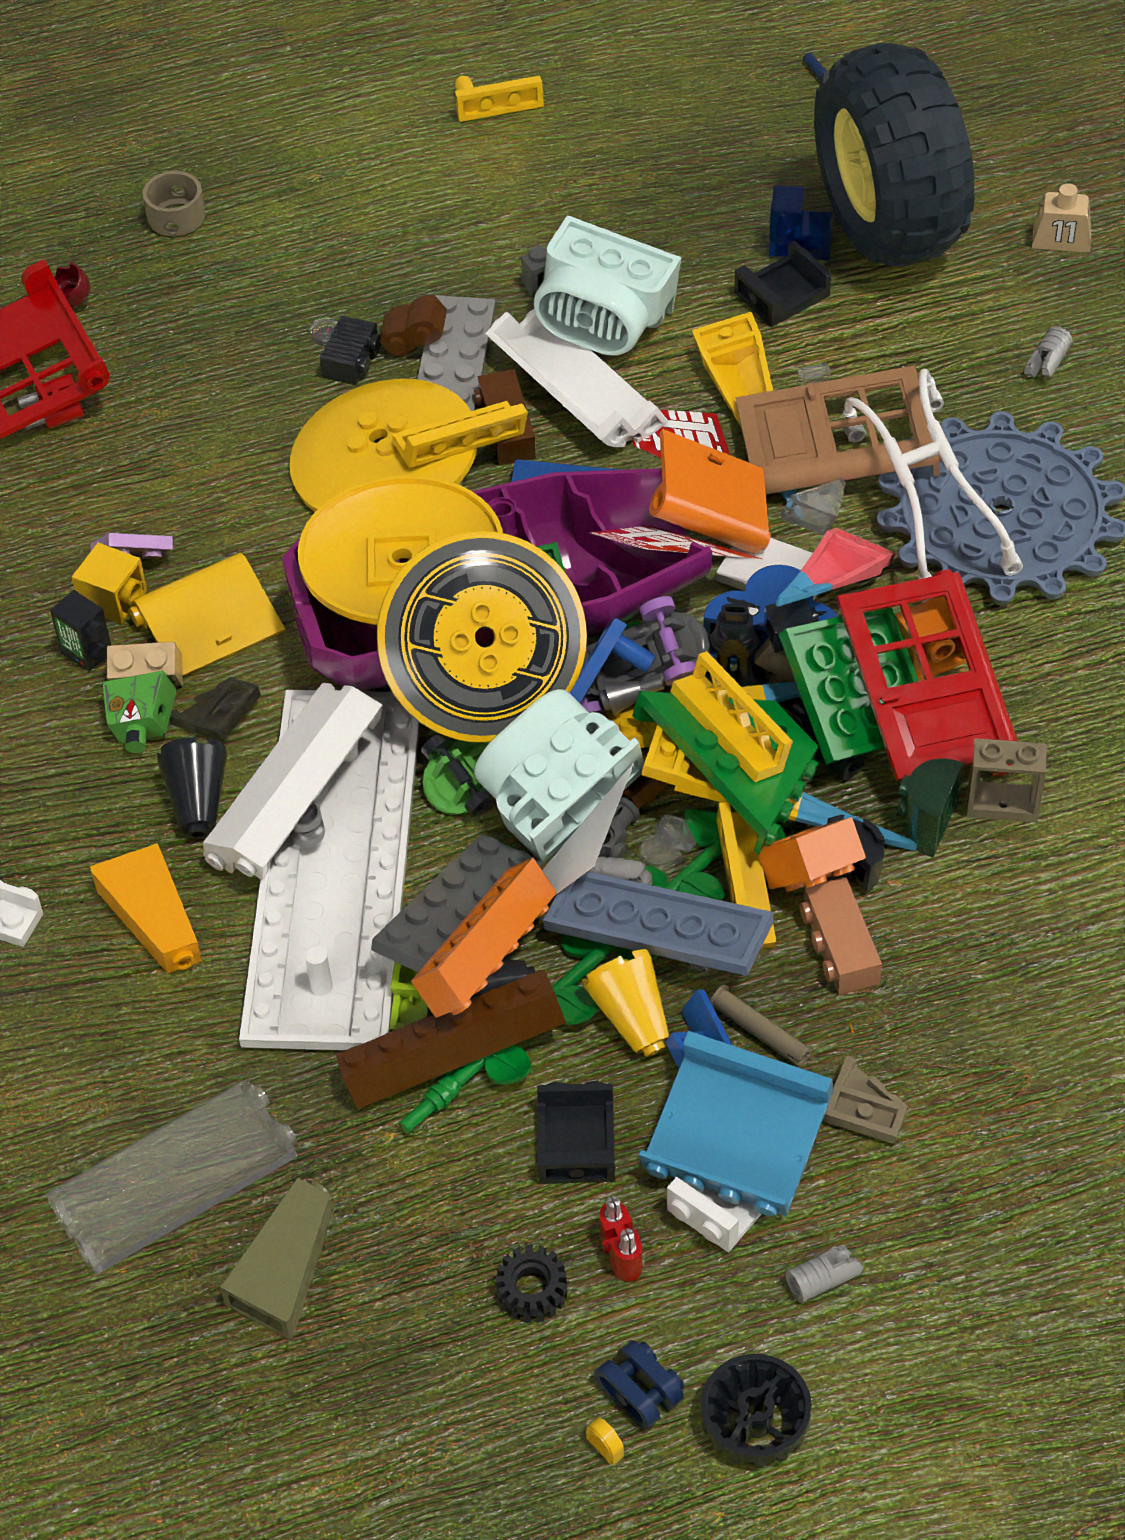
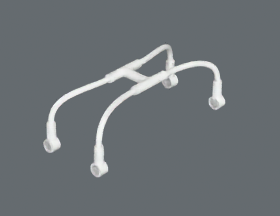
(931, 402)

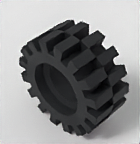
(529, 1263)

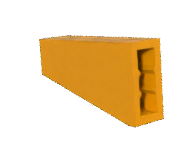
(147, 902)

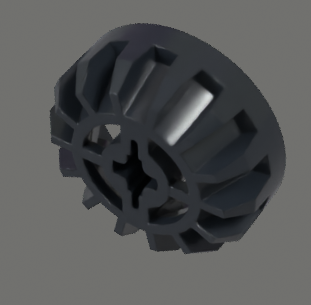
(756, 1384)

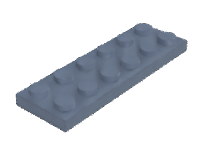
(661, 921)

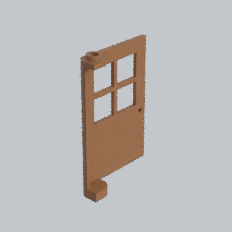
(794, 440)

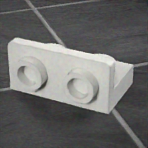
(18, 913)

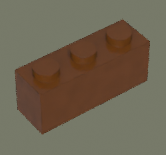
(496, 389)

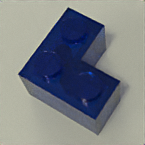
(790, 223)

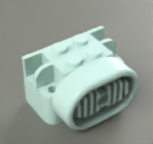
(604, 287)
(554, 769)

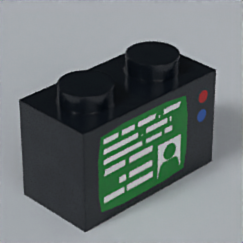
(81, 630)

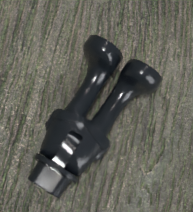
(736, 637)

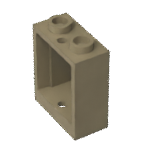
(1021, 800)

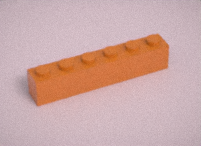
(484, 939)

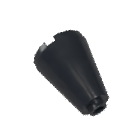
(194, 782)

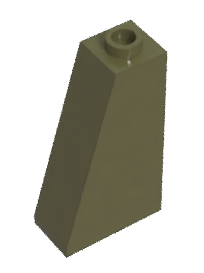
(281, 1261)

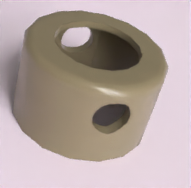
(159, 197)

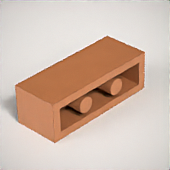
(841, 936)

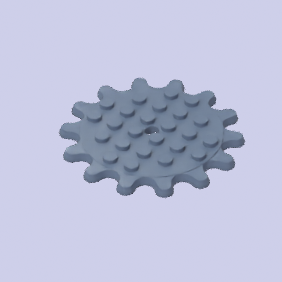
(1050, 518)

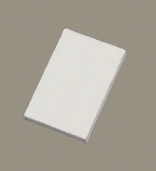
(737, 570)

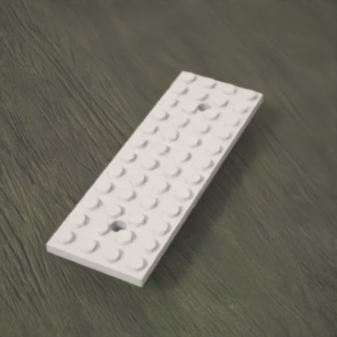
(324, 903)

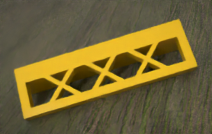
(460, 433)
(731, 725)
(742, 864)

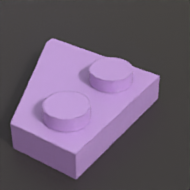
(146, 545)

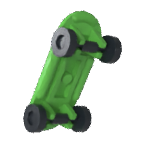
(450, 776)

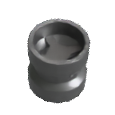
(310, 828)

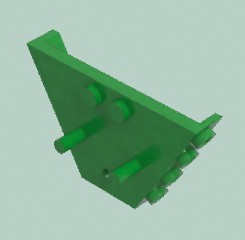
(759, 803)

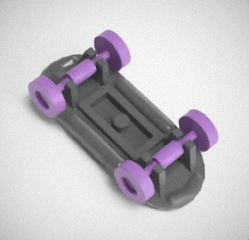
(667, 634)

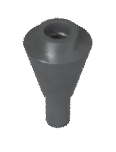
(624, 694)

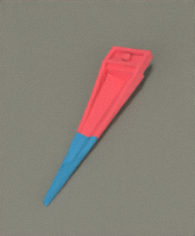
(837, 563)

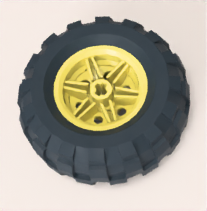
(894, 154)

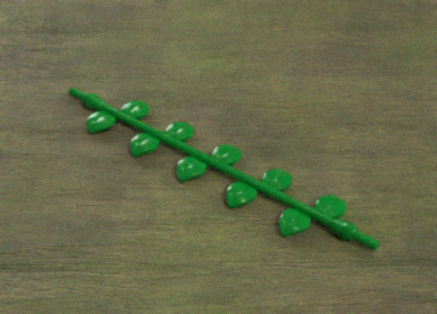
(575, 1003)

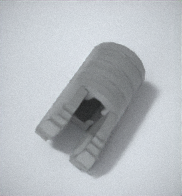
(1049, 352)
(622, 869)
(822, 1273)

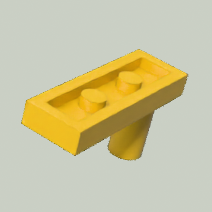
(497, 98)

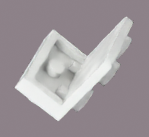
(709, 1215)

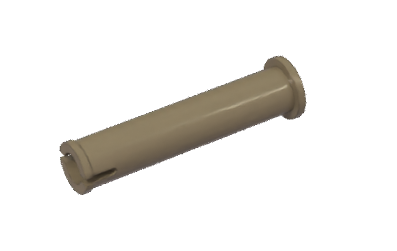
(760, 1027)

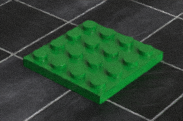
(833, 683)

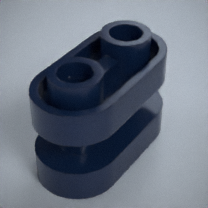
(641, 1363)

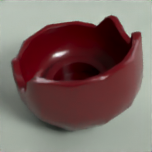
(73, 284)

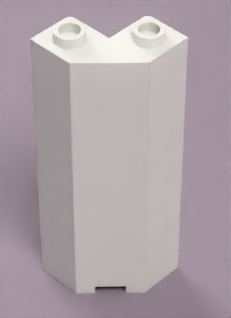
(290, 779)

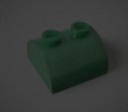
(929, 802)

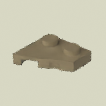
(865, 1105)

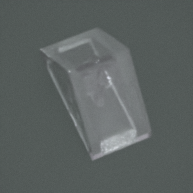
(816, 507)

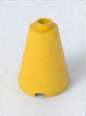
(631, 1001)

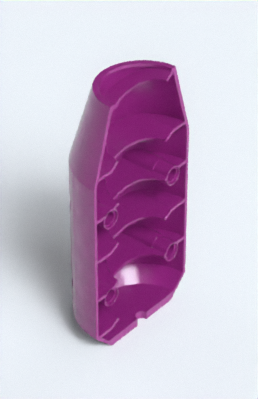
(542, 510)

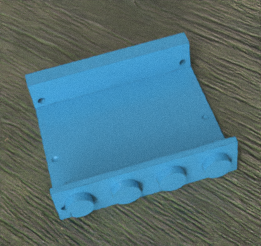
(738, 1125)

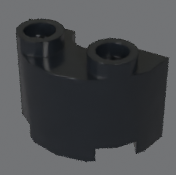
(867, 870)

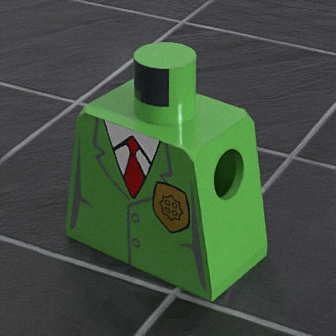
(139, 708)

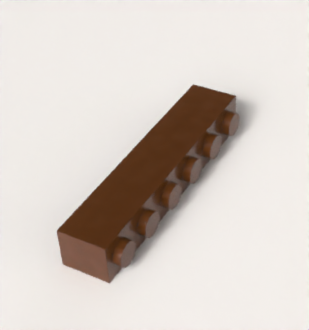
(450, 1041)

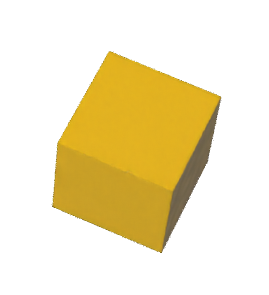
(110, 581)

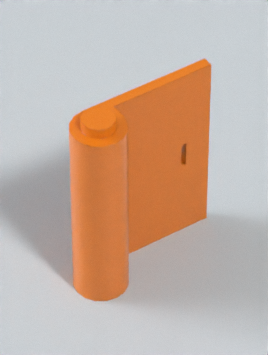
(711, 494)

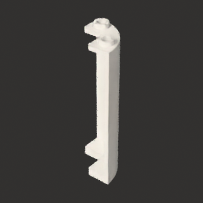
(578, 381)

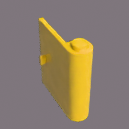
(209, 613)

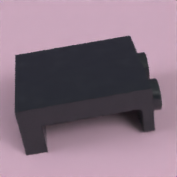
(784, 285)
(575, 1133)

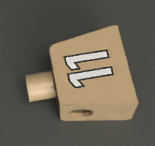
(1063, 221)

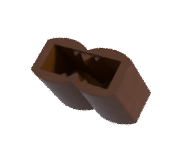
(413, 325)

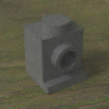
(533, 268)

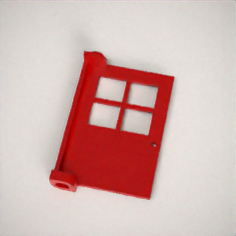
(34, 325)
(935, 714)

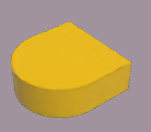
(605, 1440)

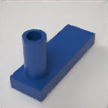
(610, 641)

